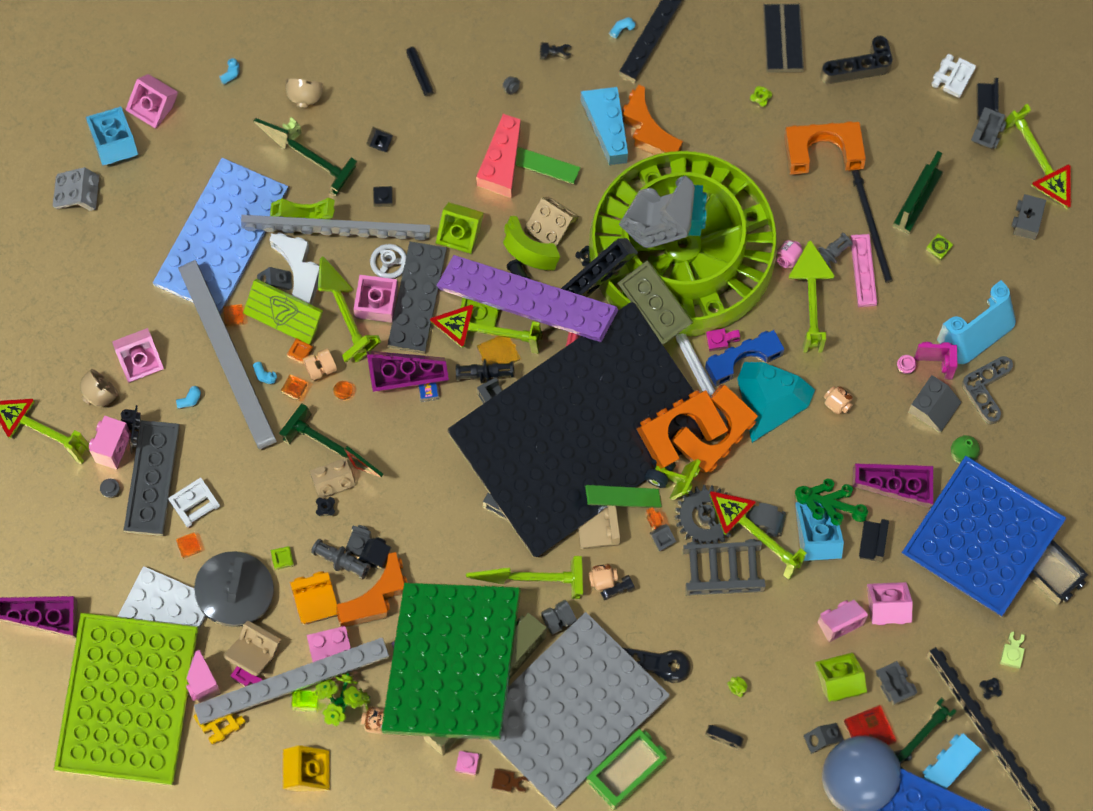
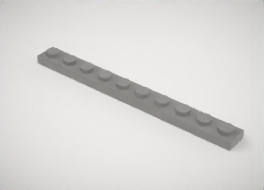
(340, 227)
(291, 681)

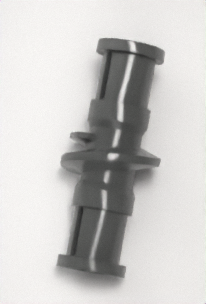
(832, 251)
(340, 559)

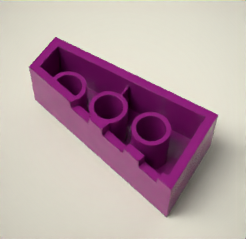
(404, 370)
(900, 482)
(42, 613)

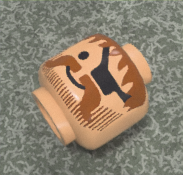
(838, 400)
(603, 577)
(373, 720)

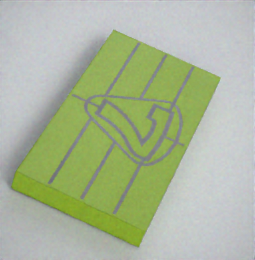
(282, 311)

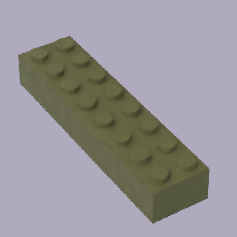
(527, 639)

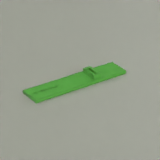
(547, 165)
(623, 496)

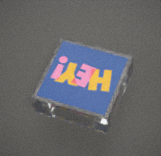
(428, 392)

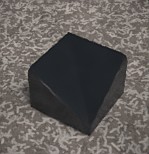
(379, 139)

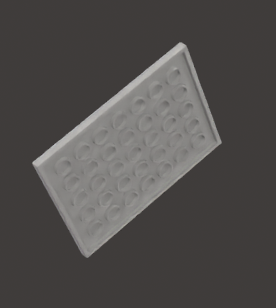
(574, 709)

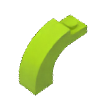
(320, 210)
(532, 253)

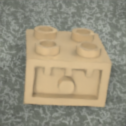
(550, 221)
(600, 530)

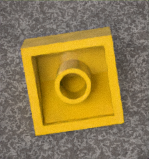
(305, 769)

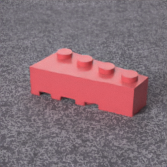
(500, 160)

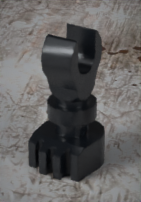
(545, 50)
(618, 588)

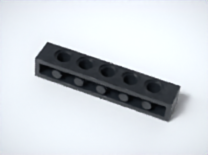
(601, 268)

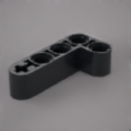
(830, 68)

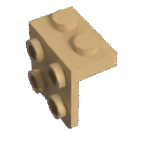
(253, 649)

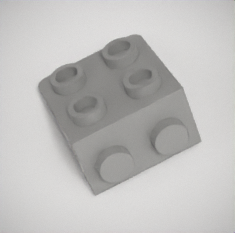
(76, 187)

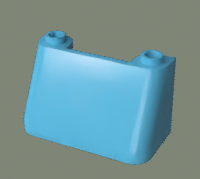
(984, 329)

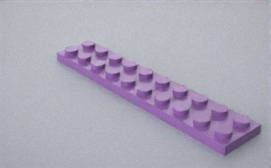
(527, 298)

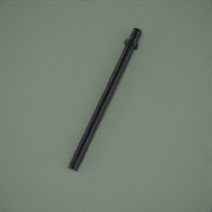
(858, 182)

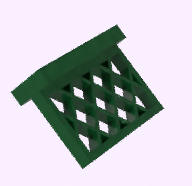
(919, 195)

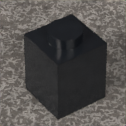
(375, 552)

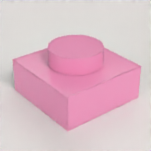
(467, 763)

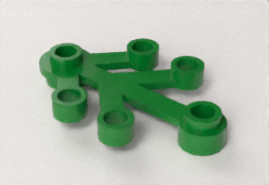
(809, 496)

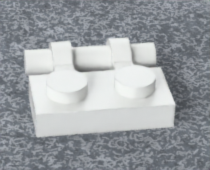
(959, 77)

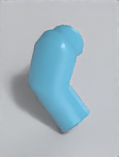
(621, 24)
(233, 70)
(263, 376)

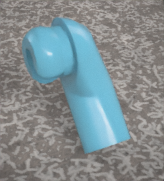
(191, 398)

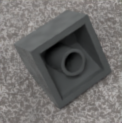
(935, 404)

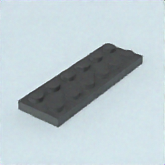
(417, 297)
(151, 478)

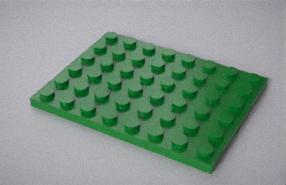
(451, 661)

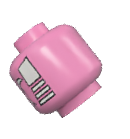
(789, 253)

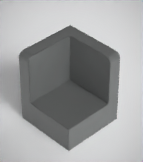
(488, 390)

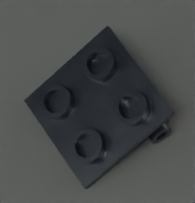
(133, 420)

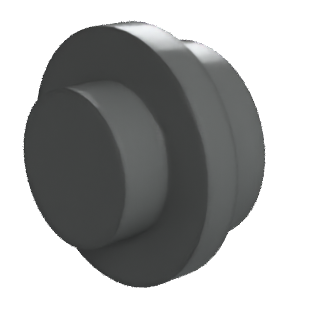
(511, 85)
(109, 488)

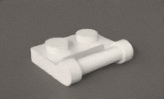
(190, 497)

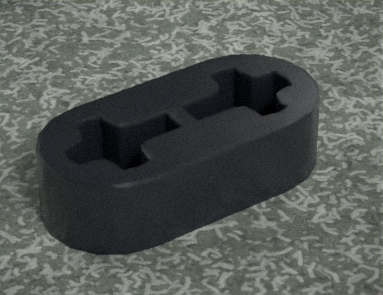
(724, 736)

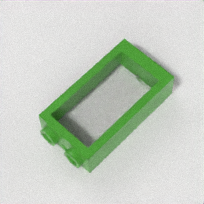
(627, 768)

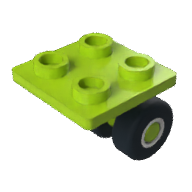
(660, 477)

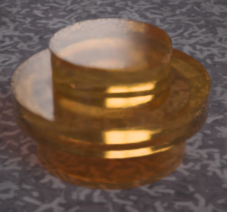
(342, 390)

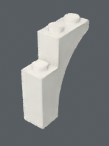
(305, 274)

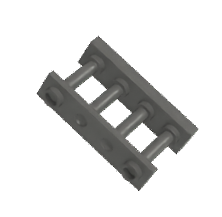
(715, 585)

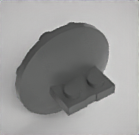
(233, 588)

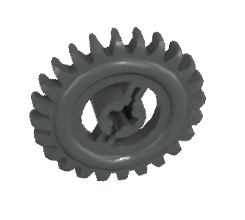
(696, 501)

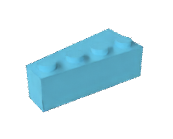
(606, 118)
(952, 761)

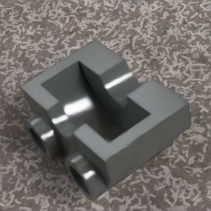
(988, 128)
(767, 518)
(895, 684)

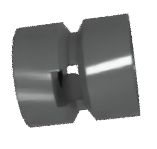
(559, 616)

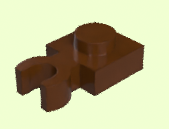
(505, 781)

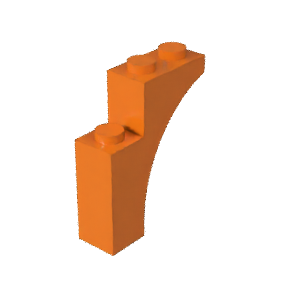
(647, 134)
(372, 605)

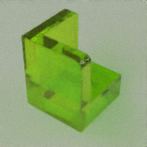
(304, 701)

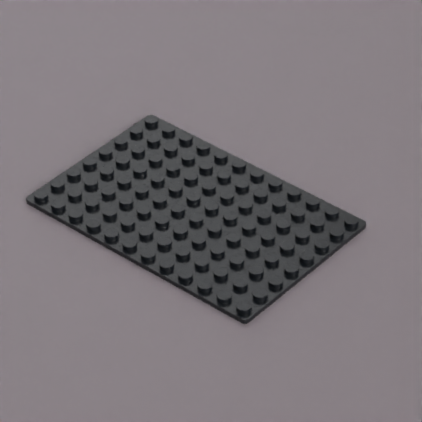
(573, 428)

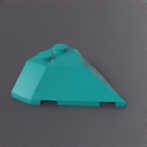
(772, 395)

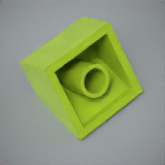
(459, 227)
(841, 677)

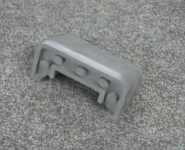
(659, 219)

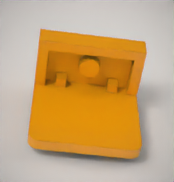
(314, 597)

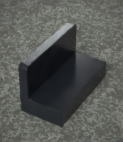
(987, 97)
(873, 540)

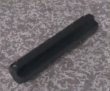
(419, 71)

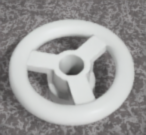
(387, 253)

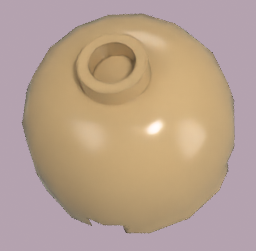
(303, 91)
(96, 389)

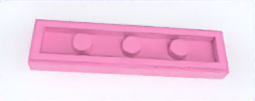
(863, 270)

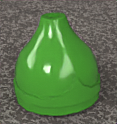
(965, 446)

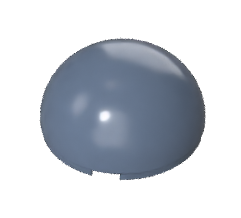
(861, 774)

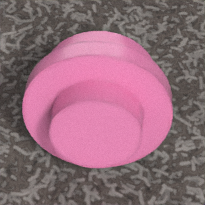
(906, 364)

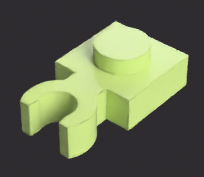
(293, 128)
(1012, 653)

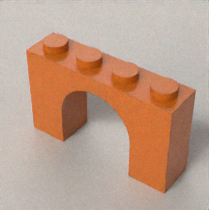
(844, 135)
(738, 418)
(655, 431)

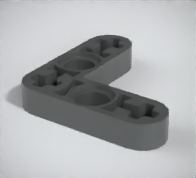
(980, 389)

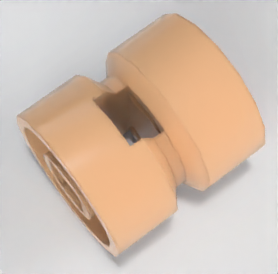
(325, 360)

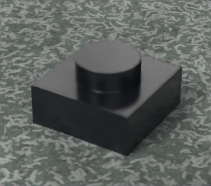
(382, 196)

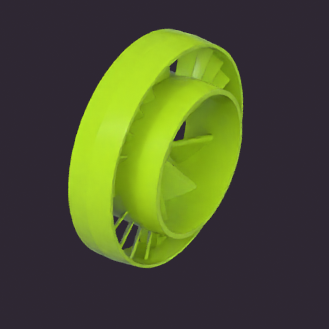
(713, 255)

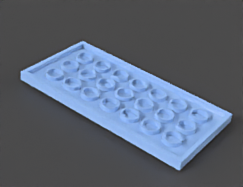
(215, 231)

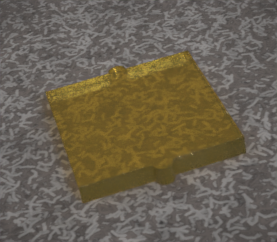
(498, 350)

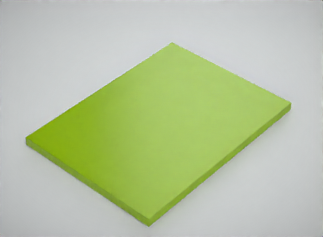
(126, 699)

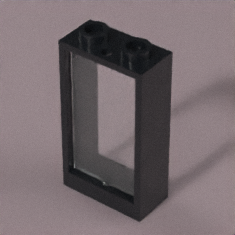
(1058, 574)

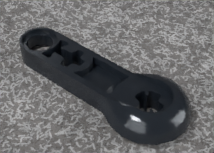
(659, 664)

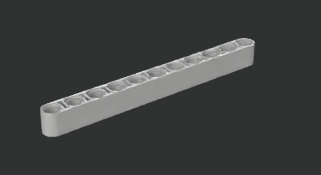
(227, 355)

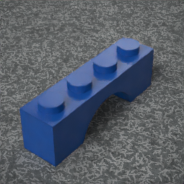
(765, 347)

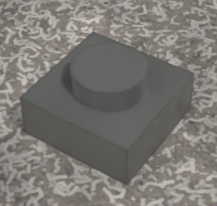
(662, 537)

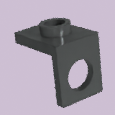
(276, 278)
(826, 735)

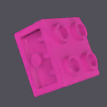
(939, 352)

